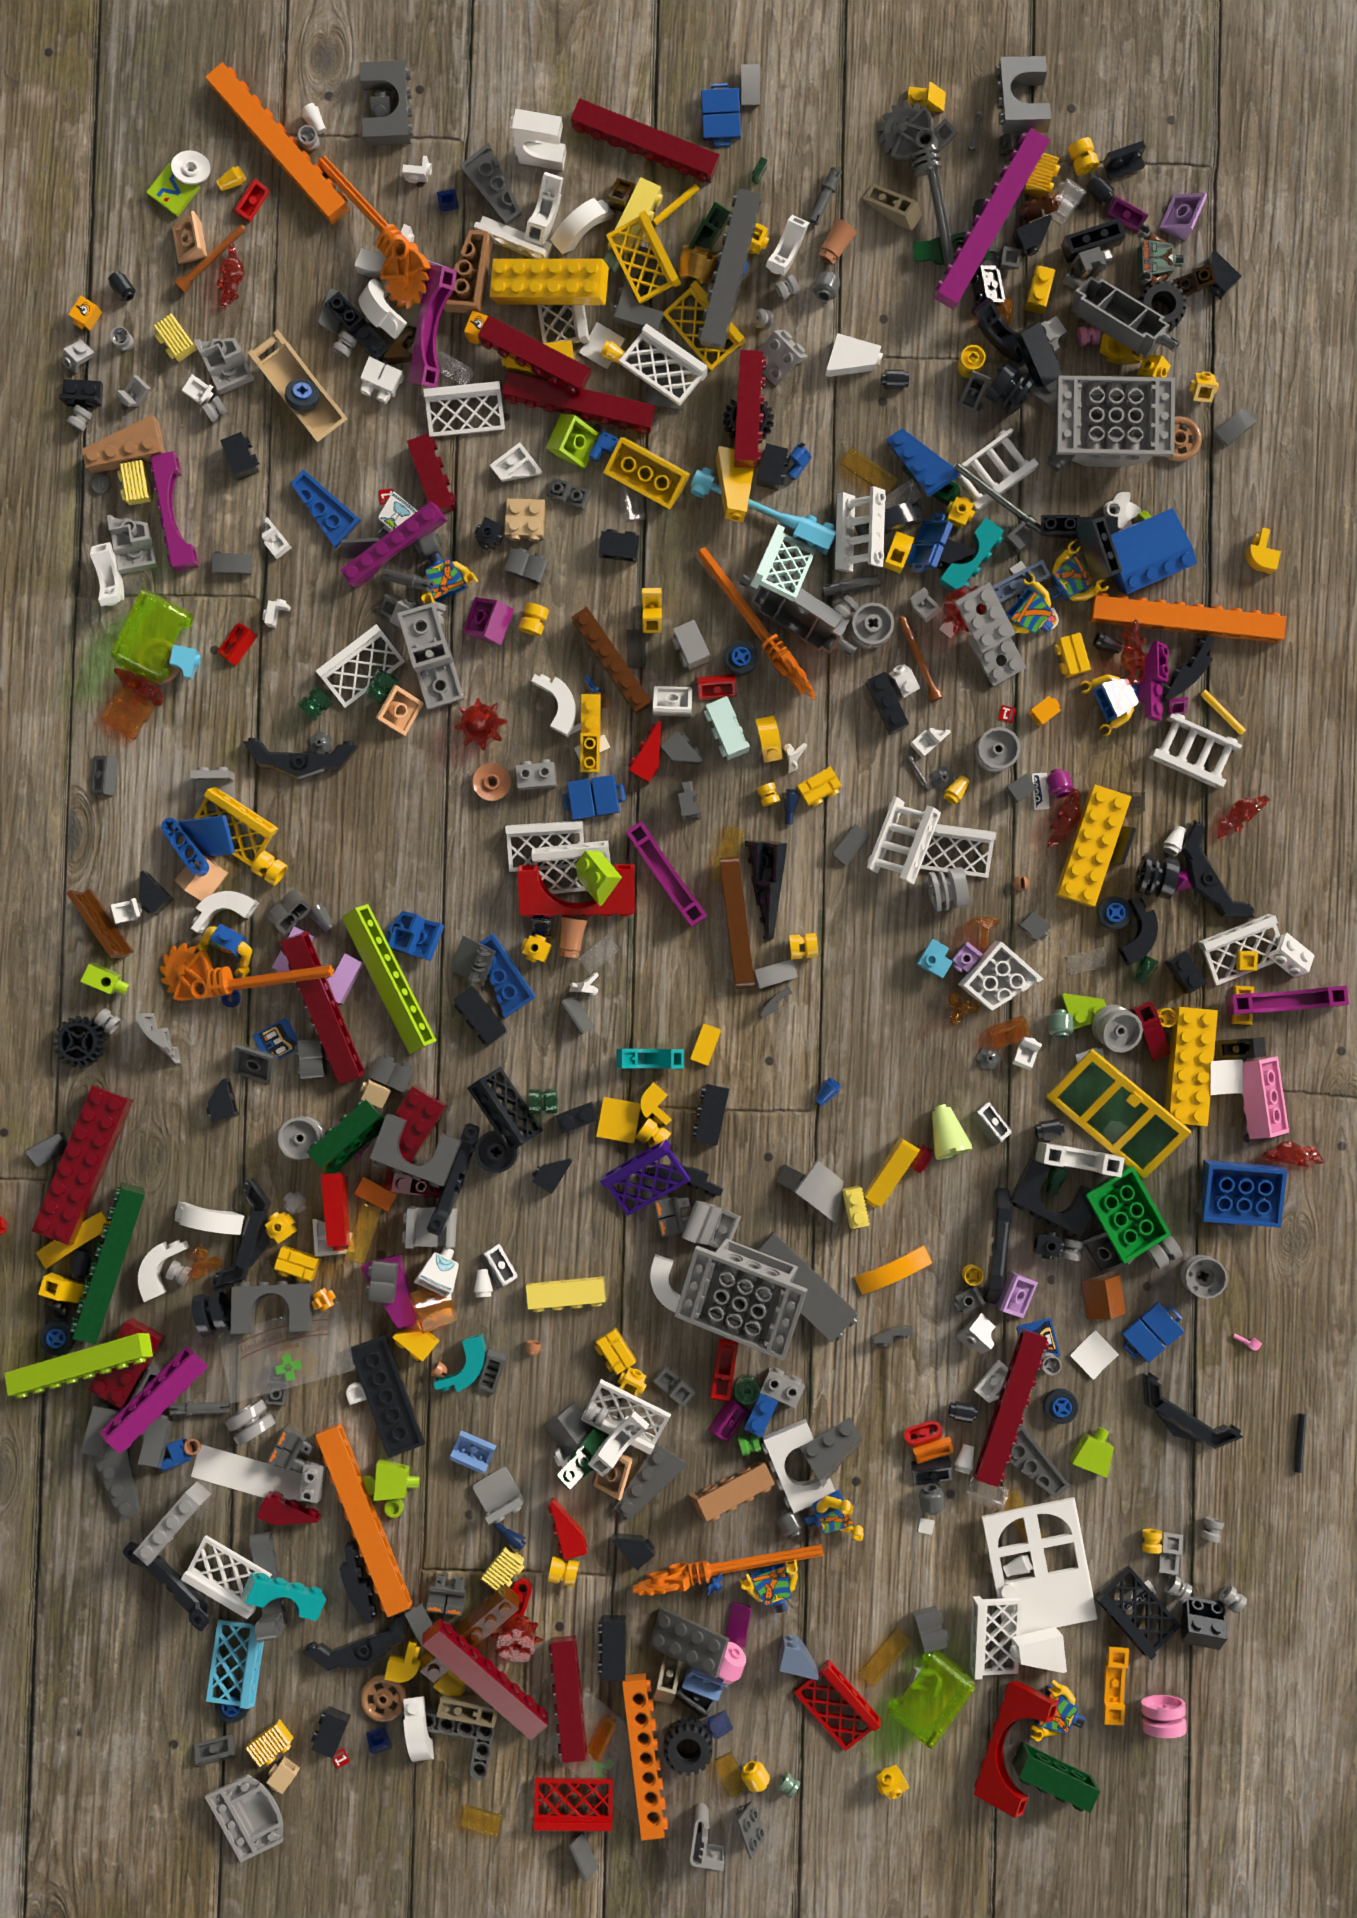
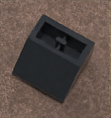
(1203, 1623)

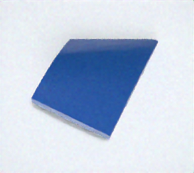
(210, 834)
(414, 935)

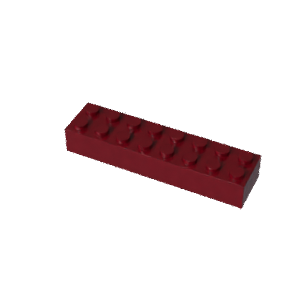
(82, 1165)

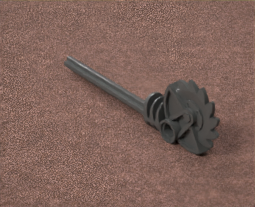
(904, 135)

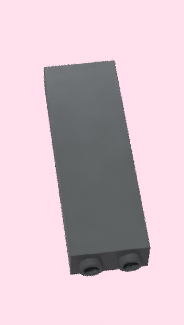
(822, 1303)

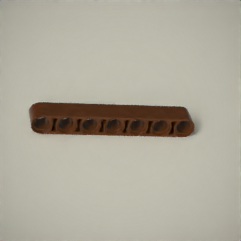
(737, 922)

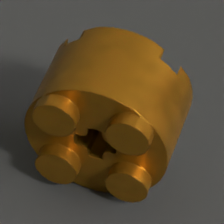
(697, 264)

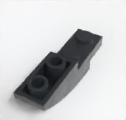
(357, 326)
(1064, 525)
(1187, 675)
(698, 1178)
(357, 1589)

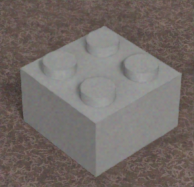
(691, 645)

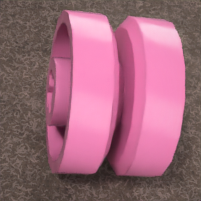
(1163, 1716)

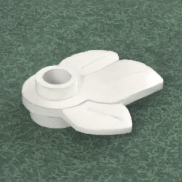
(1123, 509)

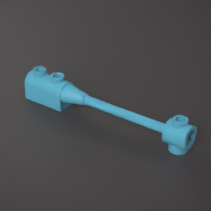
(804, 528)

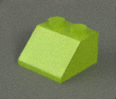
(572, 440)
(597, 875)

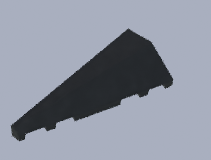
(768, 868)

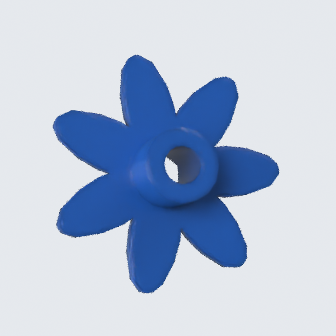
(715, 1585)

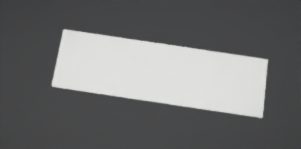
(245, 1474)

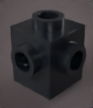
(489, 534)
(1041, 1244)

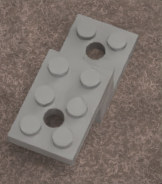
(990, 634)
(430, 656)

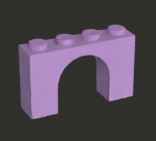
(343, 977)

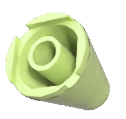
(948, 1134)

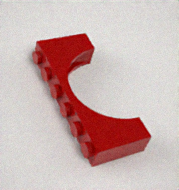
(538, 900)
(994, 1781)

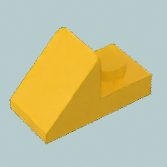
(932, 97)

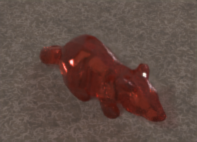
(233, 274)
(1132, 655)
(140, 686)
(1241, 811)
(1069, 817)
(1292, 1153)

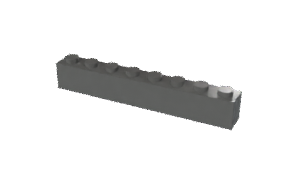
(730, 270)

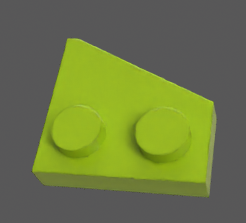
(1082, 1008)

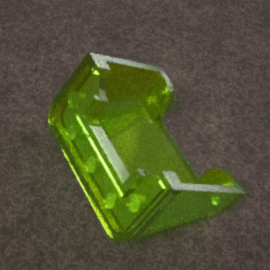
(150, 635)
(933, 1698)

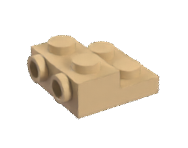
(525, 519)

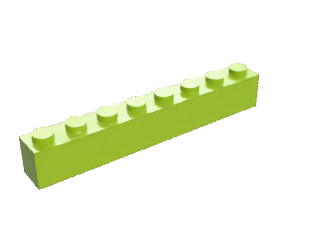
(388, 978)
(78, 1364)

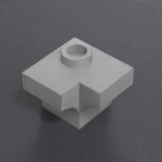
(1054, 332)
(977, 1334)

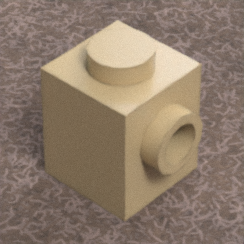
(374, 1092)
(282, 1775)

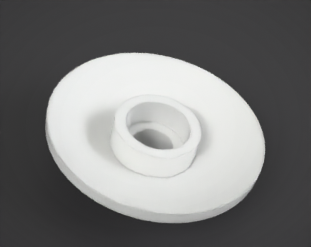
(190, 161)

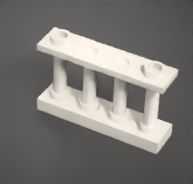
(1010, 478)
(845, 530)
(1180, 762)
(916, 852)

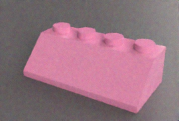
(1264, 1098)

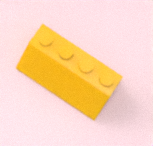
(646, 473)

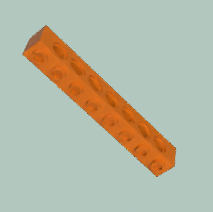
(649, 1827)

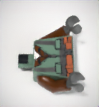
(1155, 257)

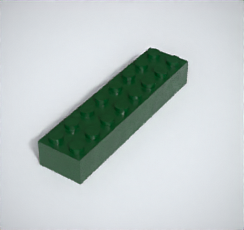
(108, 1263)

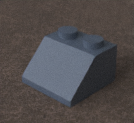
(796, 1658)

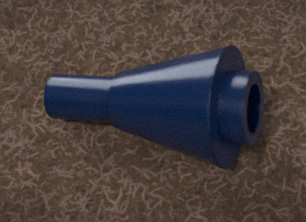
(790, 801)
(514, 1540)

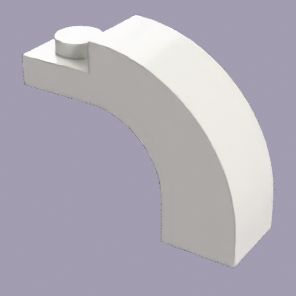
(543, 218)
(579, 223)
(788, 246)
(371, 263)
(378, 311)
(109, 577)
(566, 714)
(221, 901)
(208, 1220)
(149, 1273)
(660, 1282)
(617, 1442)
(415, 1728)

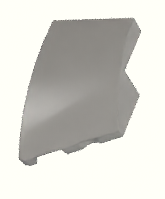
(225, 363)
(132, 545)
(158, 1036)
(822, 1190)

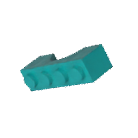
(985, 537)
(262, 1589)

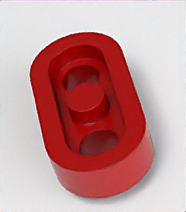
(922, 1433)
(524, 1595)

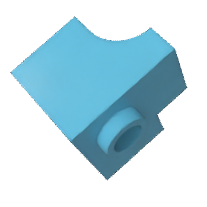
(185, 659)
(934, 959)

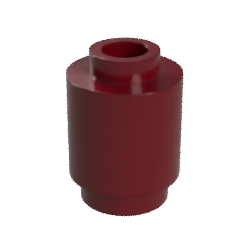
(922, 1159)

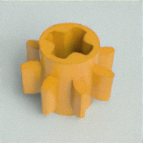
(323, 1299)

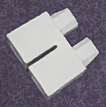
(382, 378)

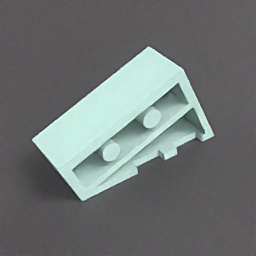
(726, 728)

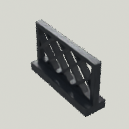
(498, 1113)
(1128, 1626)

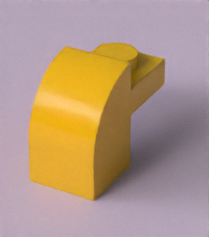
(1117, 352)
(1260, 557)
(652, 610)
(769, 738)
(650, 1101)
(404, 1668)

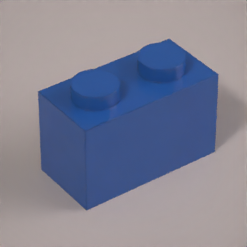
(760, 1414)

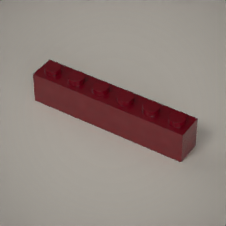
(534, 355)
(748, 409)
(568, 1698)

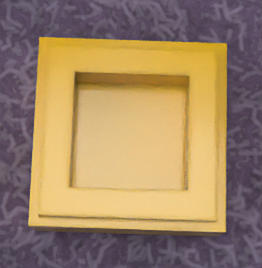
(1246, 960)

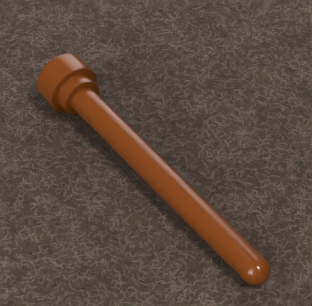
(185, 281)
(934, 693)

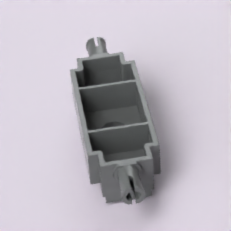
(1119, 315)
(805, 617)

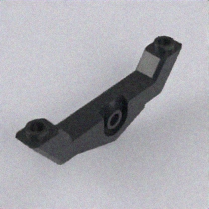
(300, 764)
(1206, 881)
(455, 1180)
(1000, 1233)
(254, 1237)
(1182, 1423)
(184, 1593)
(362, 1652)

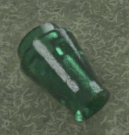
(1145, 969)
(1055, 1179)

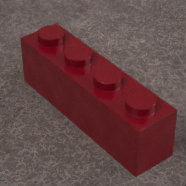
(430, 472)

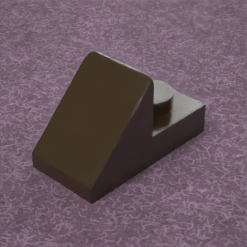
(620, 194)
(397, 352)

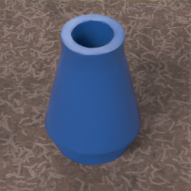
(827, 1091)

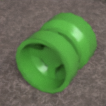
(749, 1444)

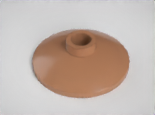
(485, 774)

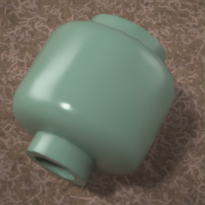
(1060, 1024)

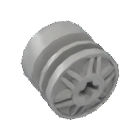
(948, 889)
(1214, 1279)

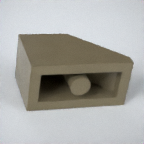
(667, 1679)

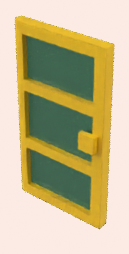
(1118, 1114)

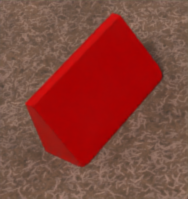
(251, 200)
(237, 644)
(716, 686)

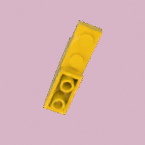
(590, 732)

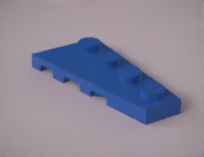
(923, 464)
(328, 511)
(509, 984)

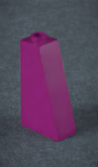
(401, 1309)

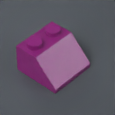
(488, 620)

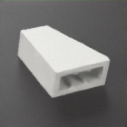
(852, 356)
(1040, 1649)

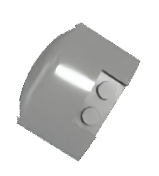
(247, 1816)

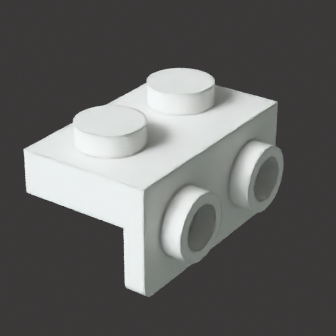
(1292, 956)

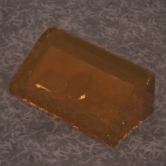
(1008, 1032)
(601, 1737)

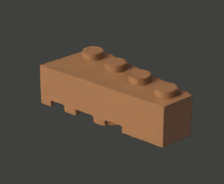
(471, 274)
(127, 445)
(732, 1491)

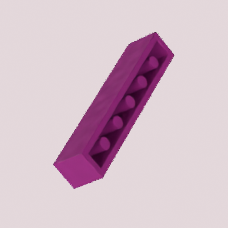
(153, 1400)

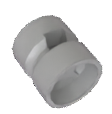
(1164, 1252)

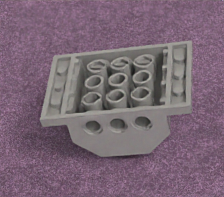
(1115, 419)
(743, 1297)

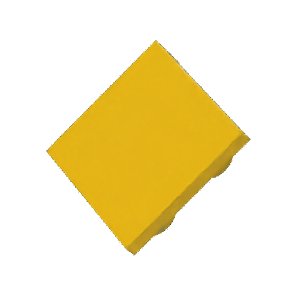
(618, 1120)

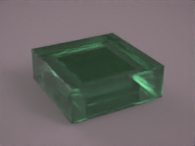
(759, 170)

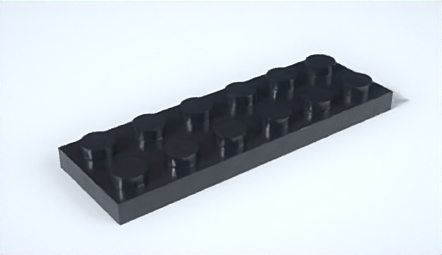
(387, 1396)

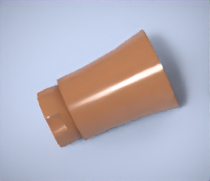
(836, 241)
(571, 936)

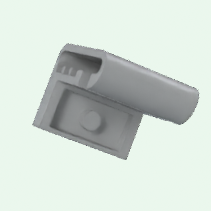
(710, 1224)
(416, 1231)
(702, 1853)

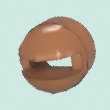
(1017, 883)
(532, 1347)
(438, 1369)
(189, 1448)

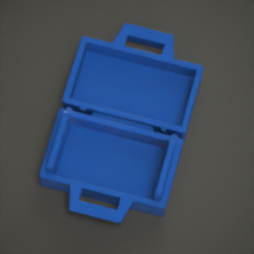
(720, 114)
(929, 543)
(585, 798)
(1158, 1325)

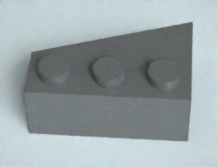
(831, 1449)

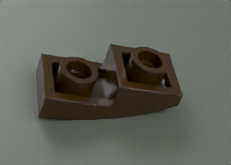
(1196, 281)

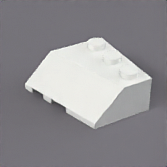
(998, 976)

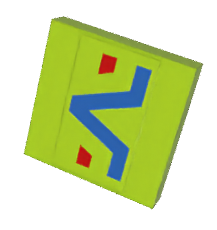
(171, 192)

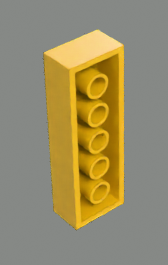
(549, 281)
(1092, 845)
(1190, 1065)

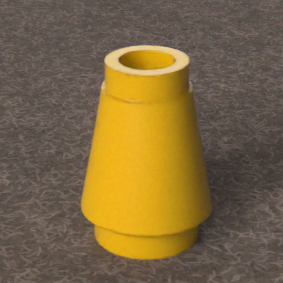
(232, 178)
(612, 352)
(956, 790)

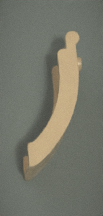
(285, 366)

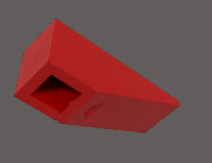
(647, 761)
(570, 1534)

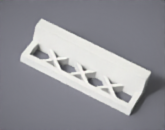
(513, 239)

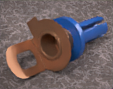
(595, 690)

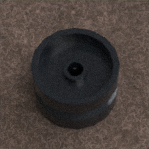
(489, 1159)
(211, 1312)

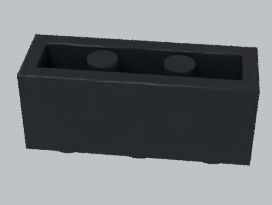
(1104, 236)
(1038, 354)
(1098, 549)
(887, 703)
(480, 1016)
(710, 1114)
(612, 1647)

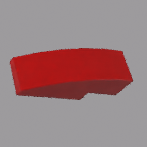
(724, 1370)

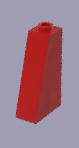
(336, 1210)

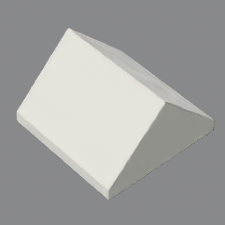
(672, 701)

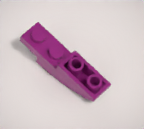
(1155, 674)

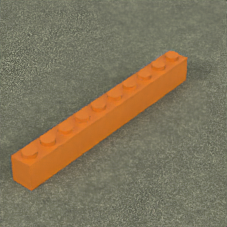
(277, 143)
(1188, 619)
(363, 1520)

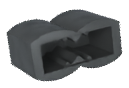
(526, 566)
(288, 912)
(311, 1059)
(391, 1073)
(383, 1281)
(930, 1629)

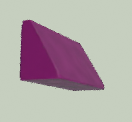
(1128, 213)
(728, 1420)
(738, 1623)

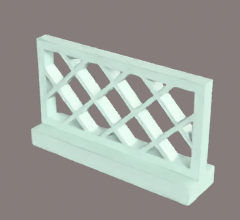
(767, 562)

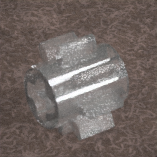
(295, 1202)

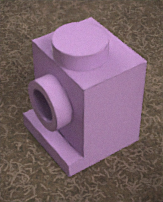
(972, 952)

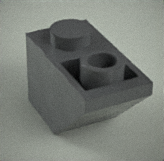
(679, 750)

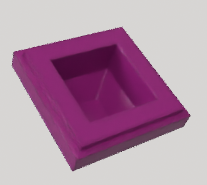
(1177, 705)
(1183, 880)

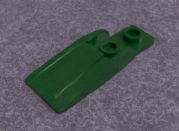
(932, 249)
(578, 1462)

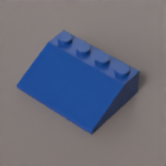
(1151, 551)
(1243, 1193)

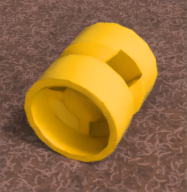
(1083, 156)
(971, 359)
(533, 619)
(268, 867)
(810, 946)
(651, 1133)
(563, 1571)

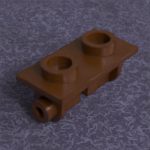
(1048, 203)

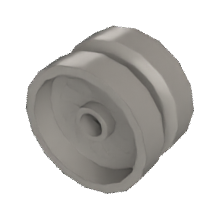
(879, 634)
(997, 761)
(1117, 1028)
(289, 1136)
(249, 1421)

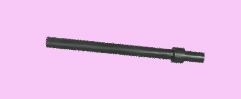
(1028, 519)

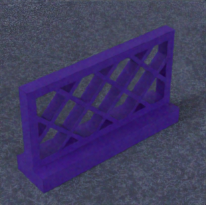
(637, 1163)

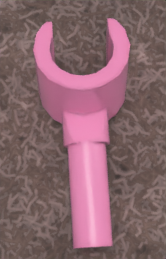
(1254, 1344)

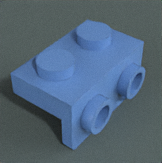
(472, 1452)
(703, 1684)

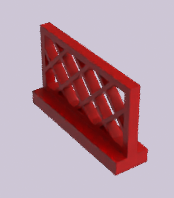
(852, 1699)
(575, 1821)

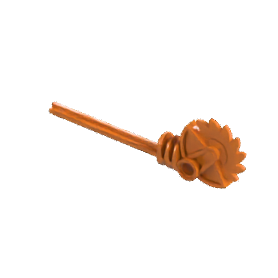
(404, 264)
(779, 655)
(190, 971)
(683, 1574)

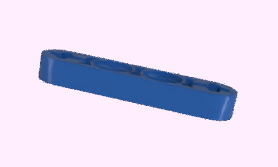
(183, 848)

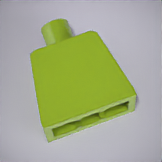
(96, 975)
(1094, 1453)
(393, 1480)

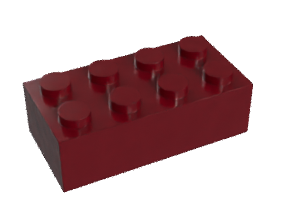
(422, 1115)
(121, 1384)

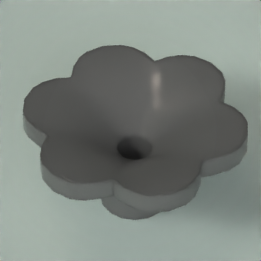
(324, 746)
(938, 780)
(983, 1056)

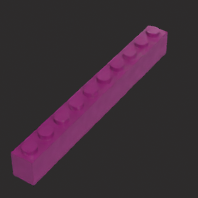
(992, 218)

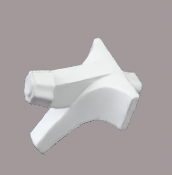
(793, 756)
(585, 986)

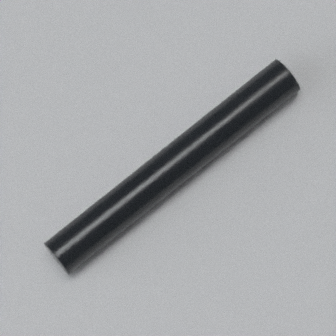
(1300, 1443)

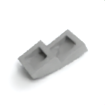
(750, 84)
(775, 973)
(1171, 1550)

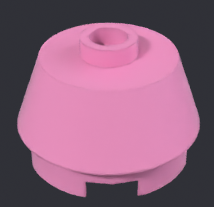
(733, 1664)

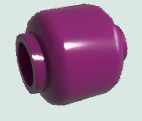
(1059, 783)

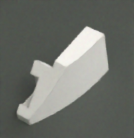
(274, 540)
(928, 740)

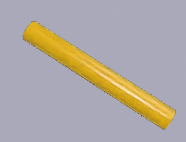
(675, 205)
(1223, 712)

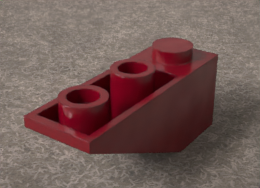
(1153, 1032)
(404, 1184)
(282, 1511)

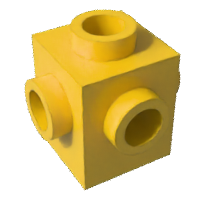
(759, 239)
(1154, 367)
(1203, 387)
(960, 512)
(543, 948)
(287, 1226)
(632, 1381)
(892, 1782)

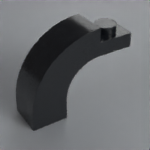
(997, 331)
(896, 517)
(1145, 935)

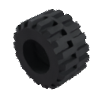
(1168, 295)
(688, 1762)

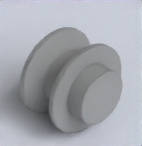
(762, 318)

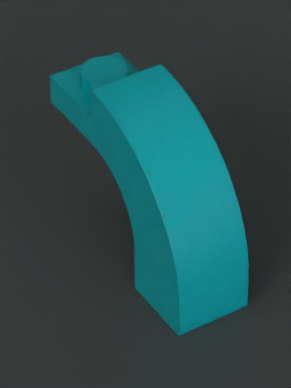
(650, 1058)
(475, 1358)

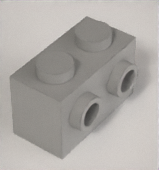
(536, 775)
(782, 1387)

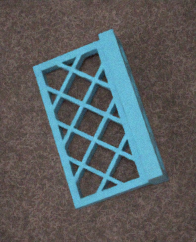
(251, 1669)

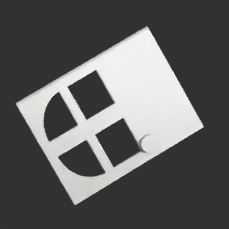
(1047, 1597)

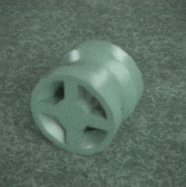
(612, 261)
(788, 1785)

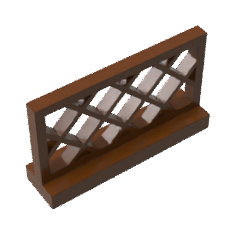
(101, 924)

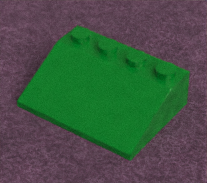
(1127, 1214)

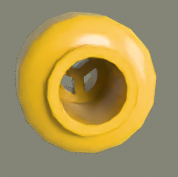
(755, 1776)

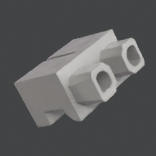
(312, 1481)

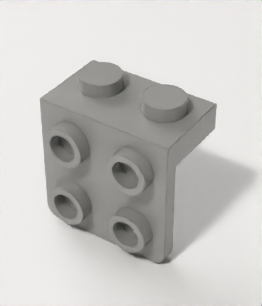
(781, 355)
(206, 779)
(498, 1495)

